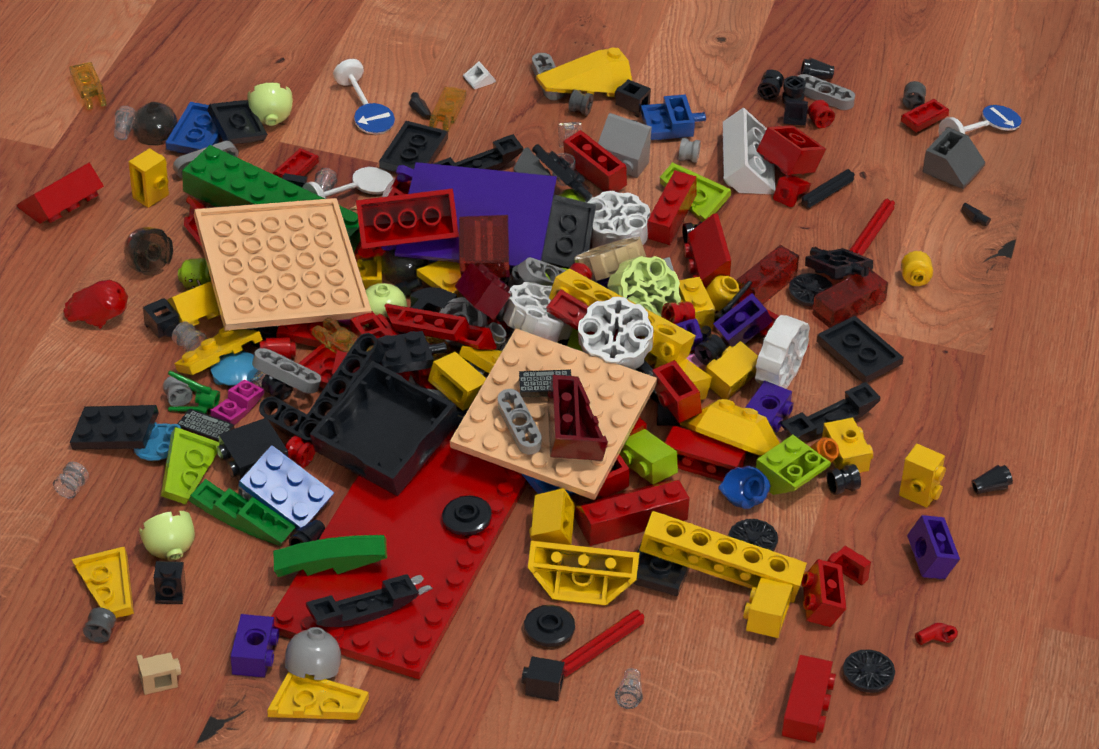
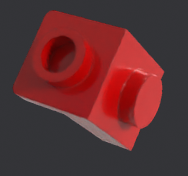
(853, 564)

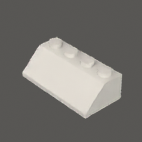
(743, 165)

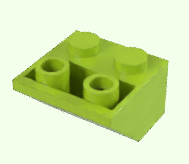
(791, 465)

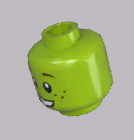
(194, 273)

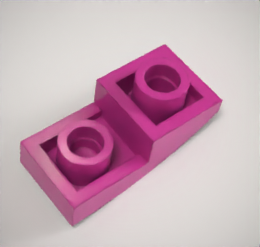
(239, 402)

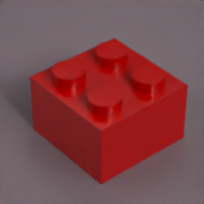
(790, 150)

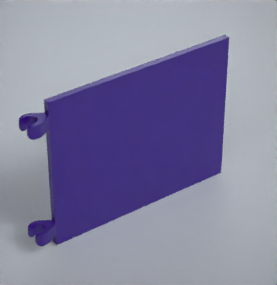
(484, 192)

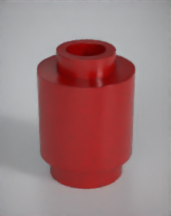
(281, 346)

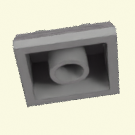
(627, 142)

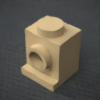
(158, 672)

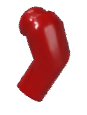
(938, 632)

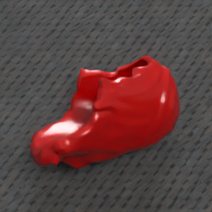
(97, 303)

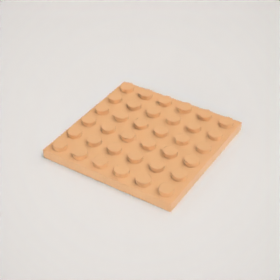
(281, 263)
(614, 394)

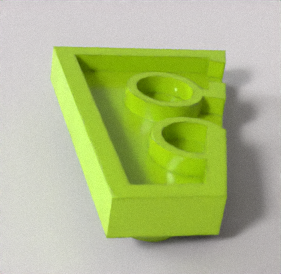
(709, 193)
(186, 464)

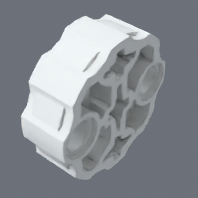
(618, 218)
(528, 312)
(630, 321)
(782, 351)

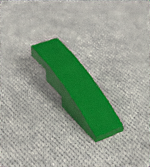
(245, 515)
(336, 553)

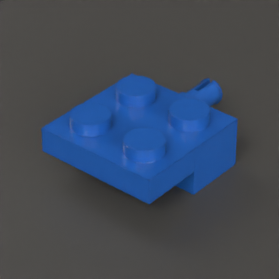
(671, 118)

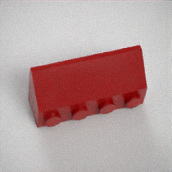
(407, 218)
(630, 511)

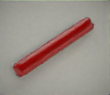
(873, 227)
(602, 641)

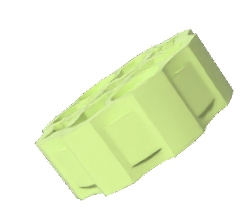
(644, 287)

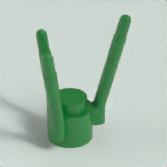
(205, 396)

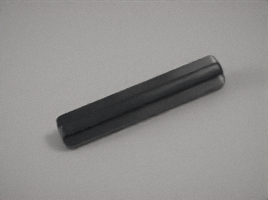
(827, 188)

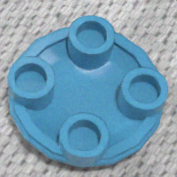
(233, 369)
(158, 442)

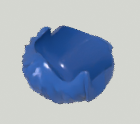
(745, 487)

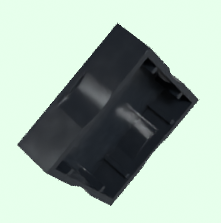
(384, 428)

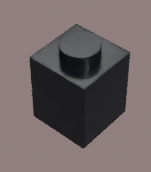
(543, 678)

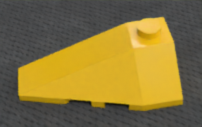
(592, 73)

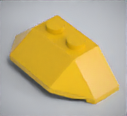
(734, 426)
(582, 572)

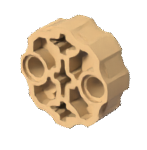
(606, 258)

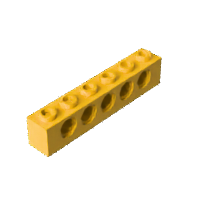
(669, 340)
(718, 554)

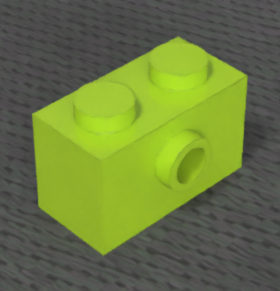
(649, 456)

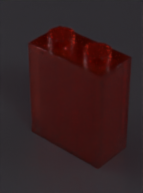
(485, 242)

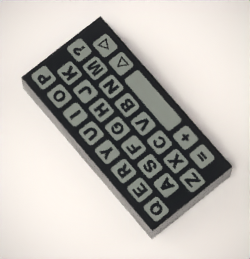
(538, 382)
(204, 424)

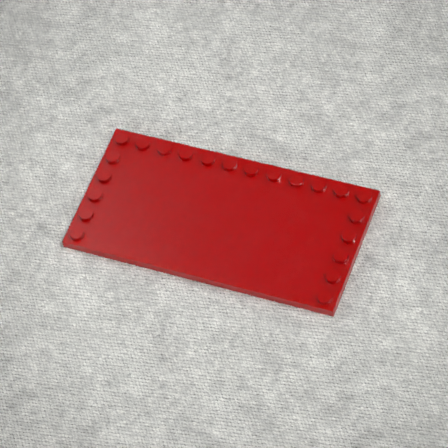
(415, 546)

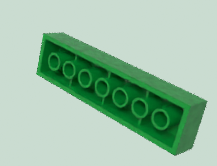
(230, 181)

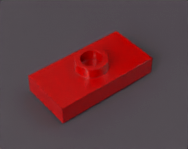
(925, 115)
(298, 164)

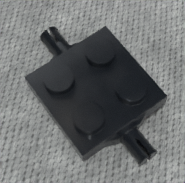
(564, 171)
(838, 263)
(409, 352)

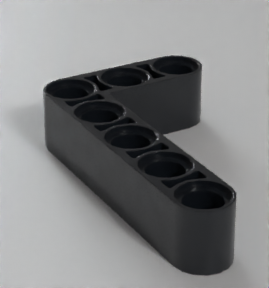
(342, 378)

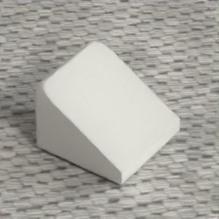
(479, 76)

